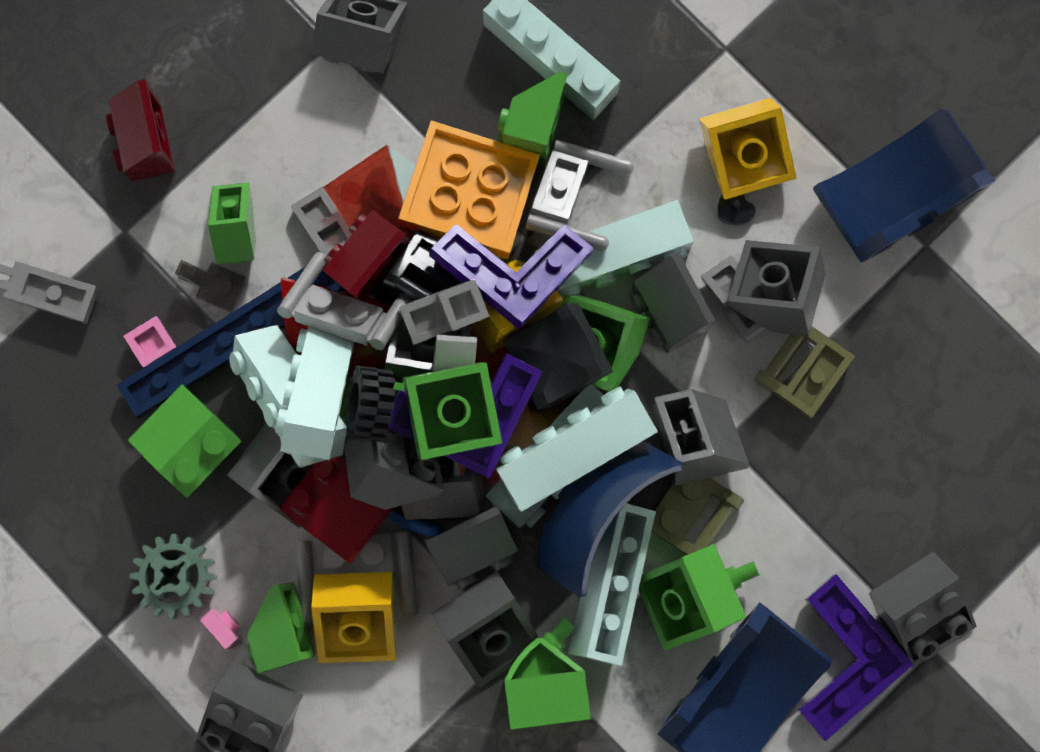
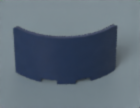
(904, 185)
(590, 506)
(746, 688)

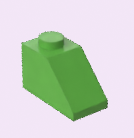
(232, 223)
(279, 631)

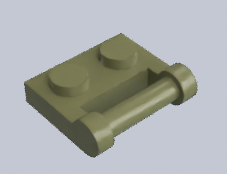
(813, 378)
(683, 505)

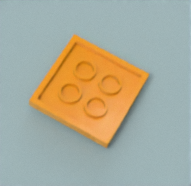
(469, 184)

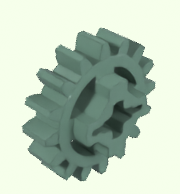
(160, 588)

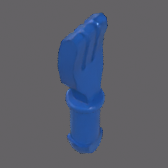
(419, 526)

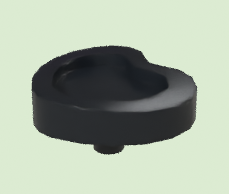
(735, 210)

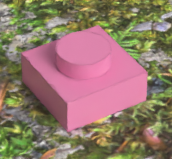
(150, 341)
(222, 627)

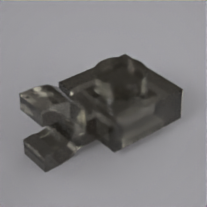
(217, 285)

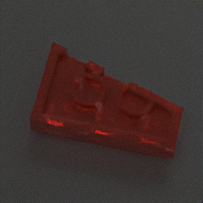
(367, 188)

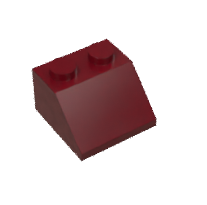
(140, 132)
(366, 255)
(328, 512)

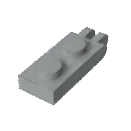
(49, 291)

